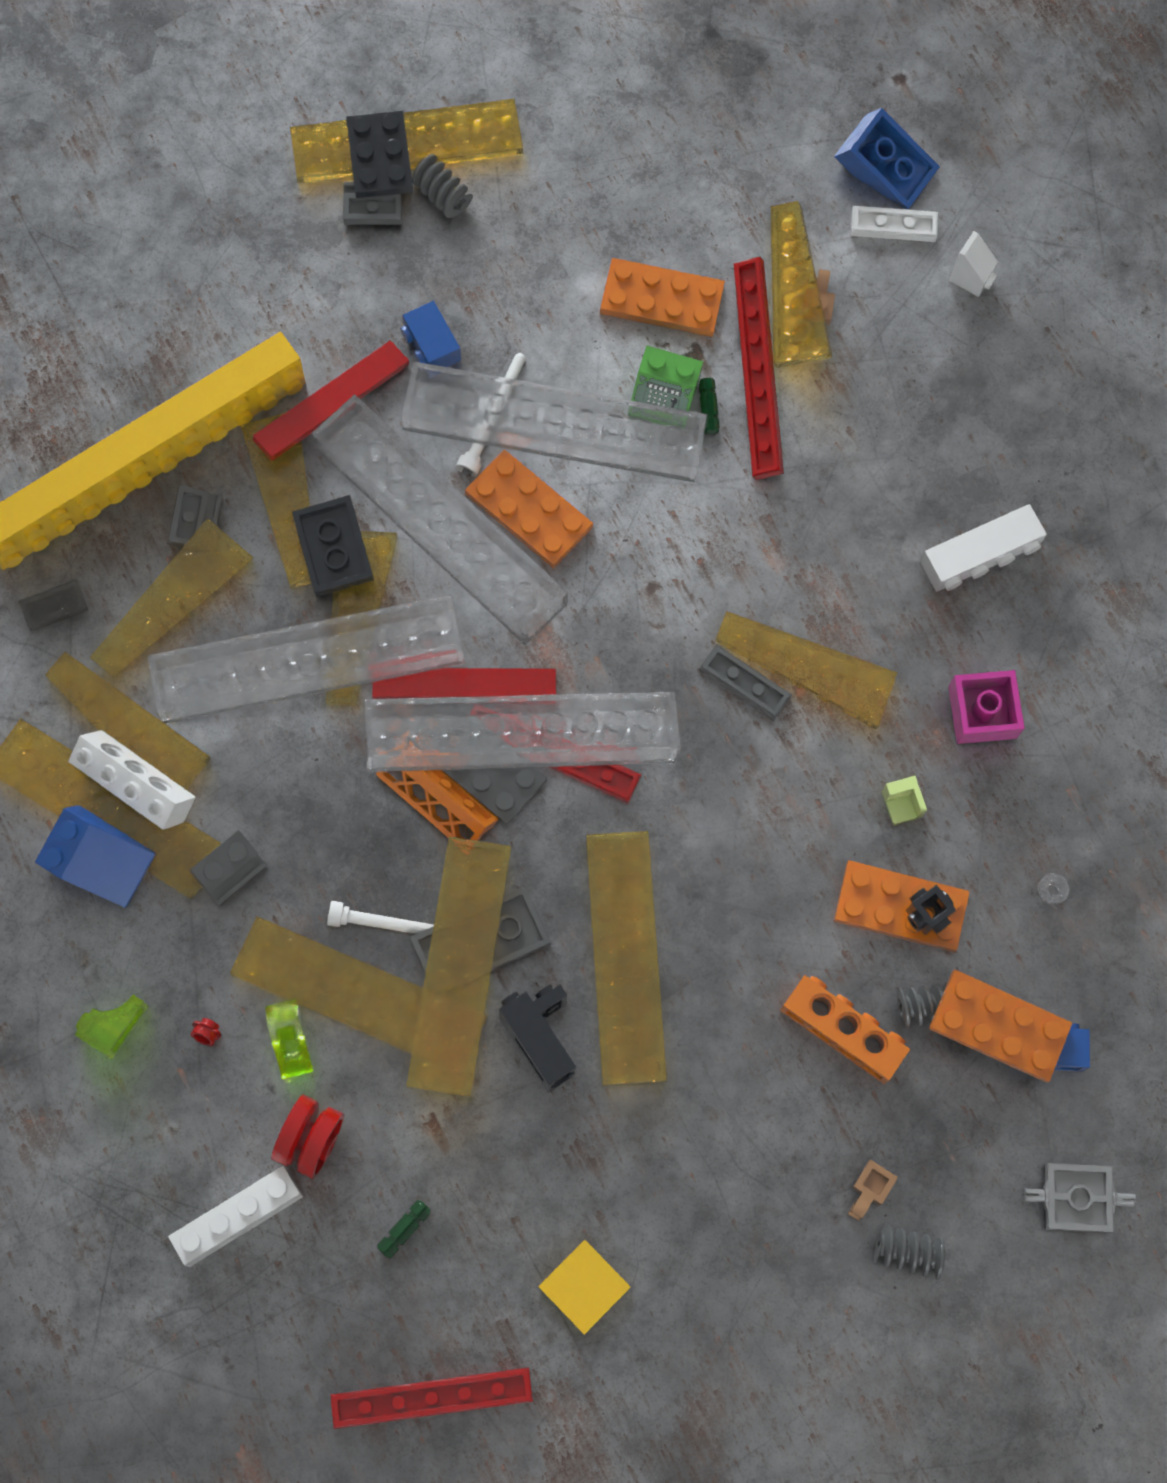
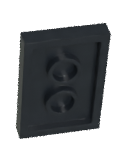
(379, 154)
(332, 546)

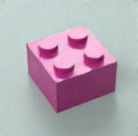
(986, 707)

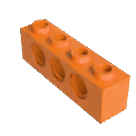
(852, 1046)

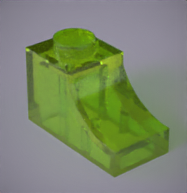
(110, 1028)
(288, 1038)

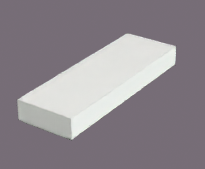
(894, 223)

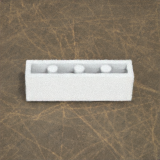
(983, 548)
(235, 1216)

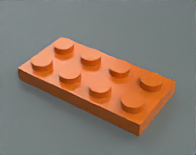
(662, 297)
(529, 508)
(878, 903)
(1000, 1026)

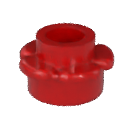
(205, 1032)

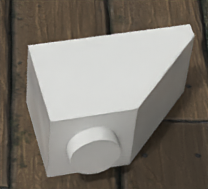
(974, 266)

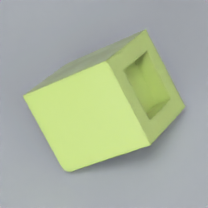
(904, 800)

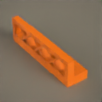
(447, 792)

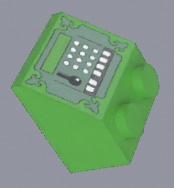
(667, 379)

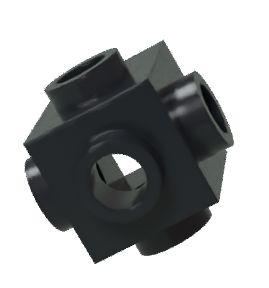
(938, 903)

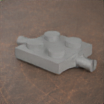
(1079, 1197)

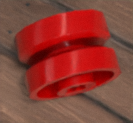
(307, 1136)

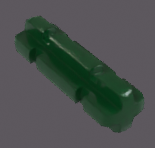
(709, 405)
(404, 1229)

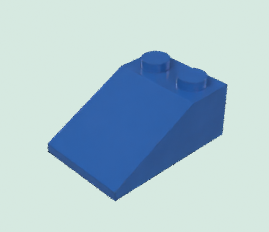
(887, 159)
(95, 856)

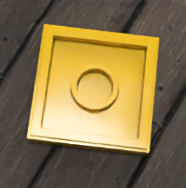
(584, 1287)

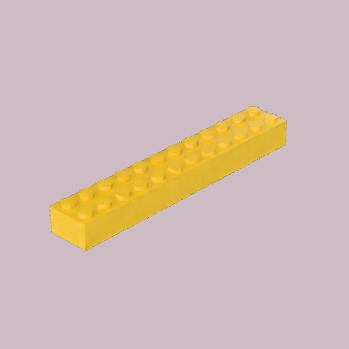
(147, 448)

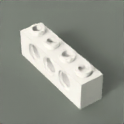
(132, 779)

